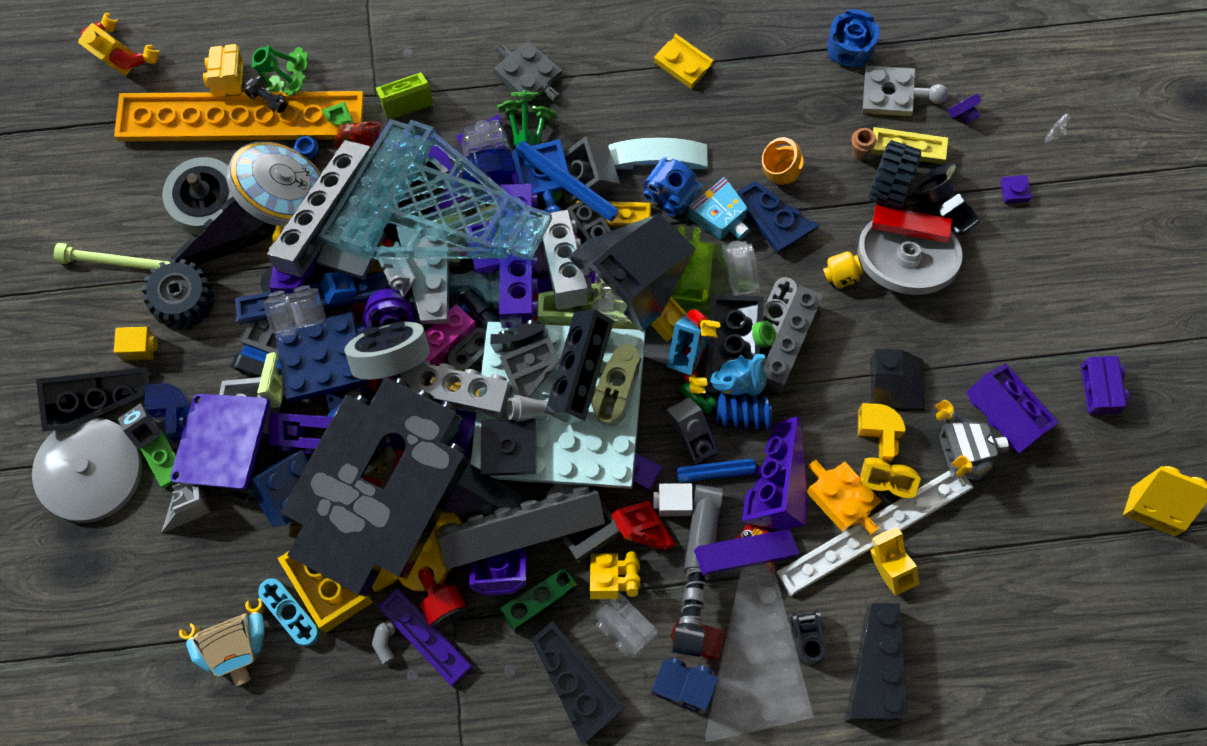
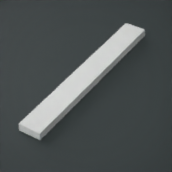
(858, 540)

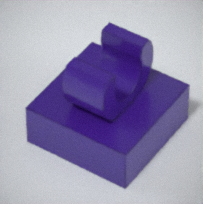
(966, 109)

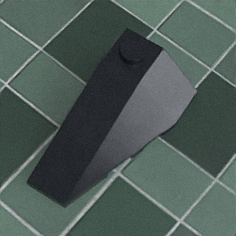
(81, 397)

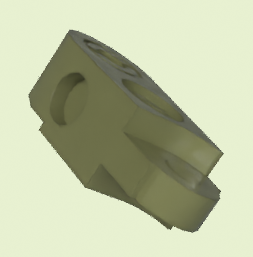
(623, 364)

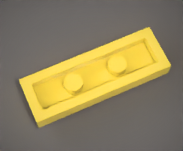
(932, 147)

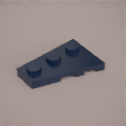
(773, 218)

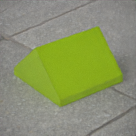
(405, 96)

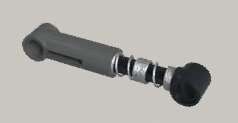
(703, 529)

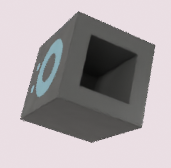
(139, 426)

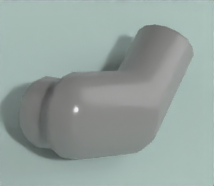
(380, 641)

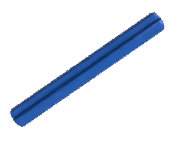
(567, 181)

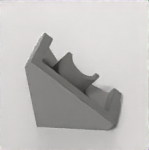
(186, 505)

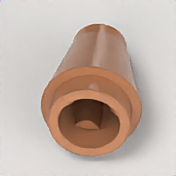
(862, 143)

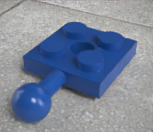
(542, 183)

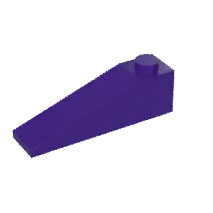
(780, 490)

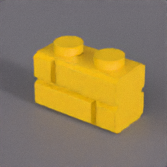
(224, 70)

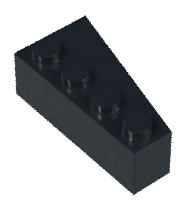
(879, 673)

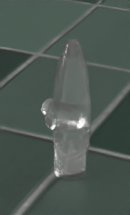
(1058, 127)

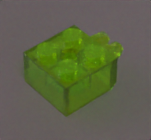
(696, 281)

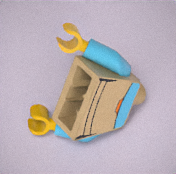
(228, 645)

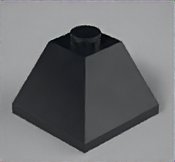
(897, 380)

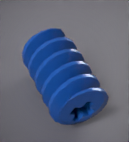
(744, 411)

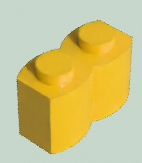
(896, 478)

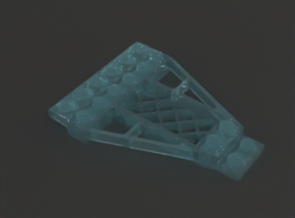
(386, 180)

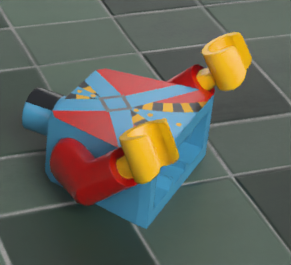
(689, 346)

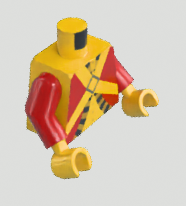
(111, 50)

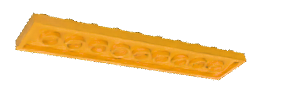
(229, 116)

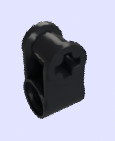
(808, 631)

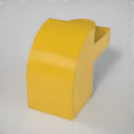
(881, 422)
(893, 562)

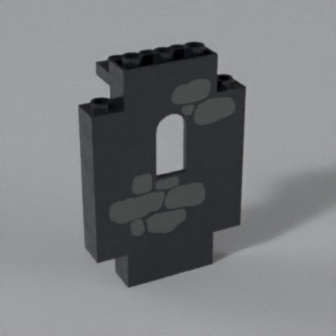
(356, 526)

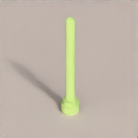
(65, 253)

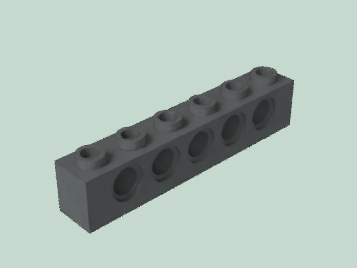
(299, 239)

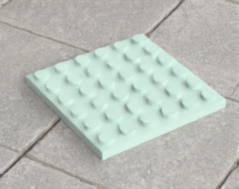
(574, 451)

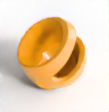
(783, 163)

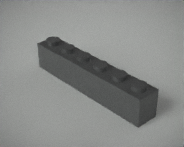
(519, 527)

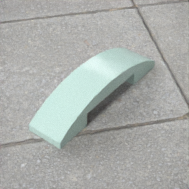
(651, 150)

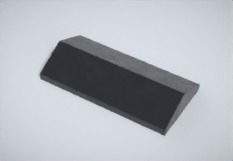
(734, 336)

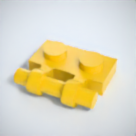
(605, 572)

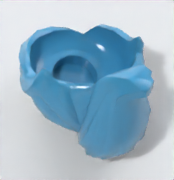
(741, 376)

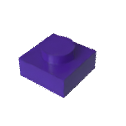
(1015, 189)

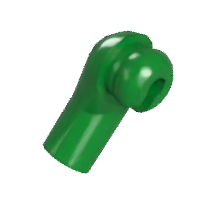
(706, 405)

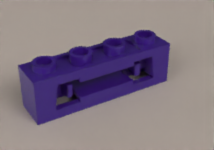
(283, 431)

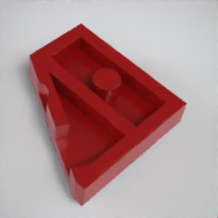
(643, 526)

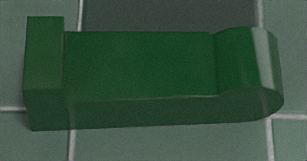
(538, 599)

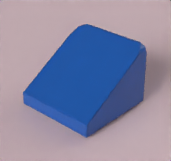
(337, 286)

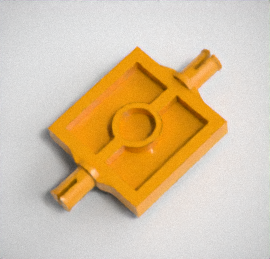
(843, 496)

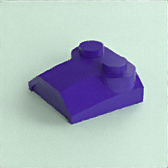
(499, 573)

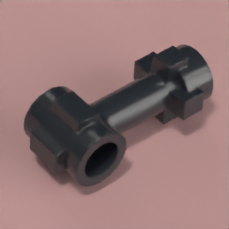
(257, 87)

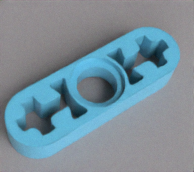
(270, 602)

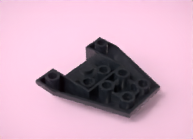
(638, 264)

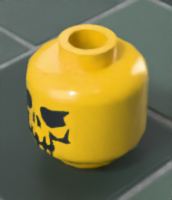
(843, 270)

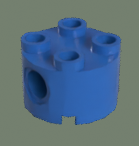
(852, 38)
(671, 186)

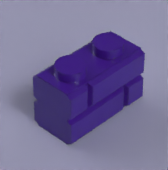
(1104, 385)

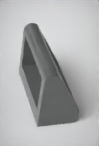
(594, 542)

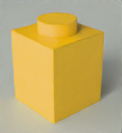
(135, 343)

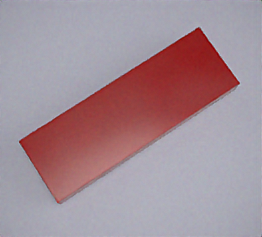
(911, 223)

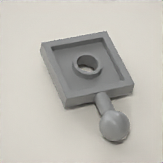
(902, 82)

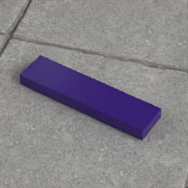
(746, 552)
(425, 639)

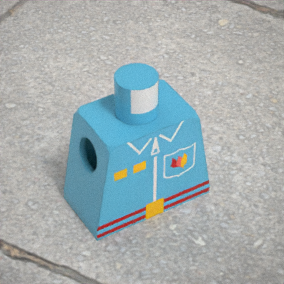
(720, 211)

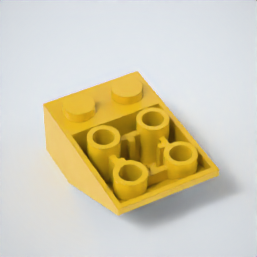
(1167, 500)

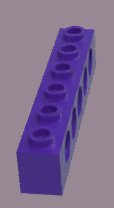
(513, 310)

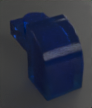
(494, 162)
(168, 402)

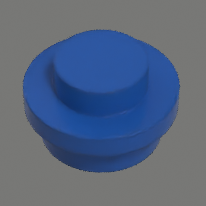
(307, 147)

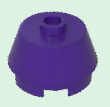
(387, 307)

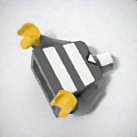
(967, 444)

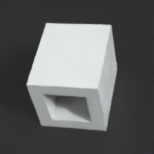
(673, 499)

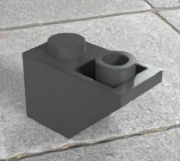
(692, 430)

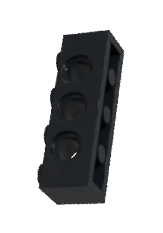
(579, 366)

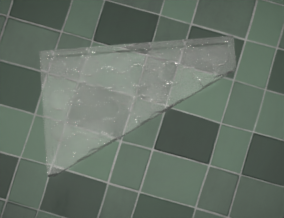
(759, 666)

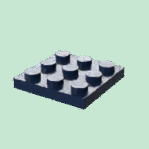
(315, 358)

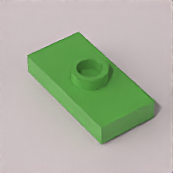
(160, 459)

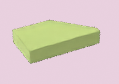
(271, 383)

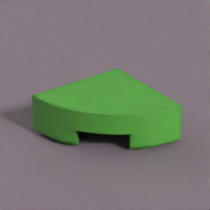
(337, 114)

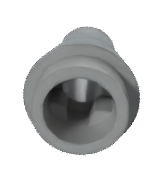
(525, 408)

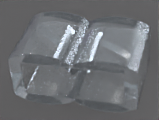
(294, 309)

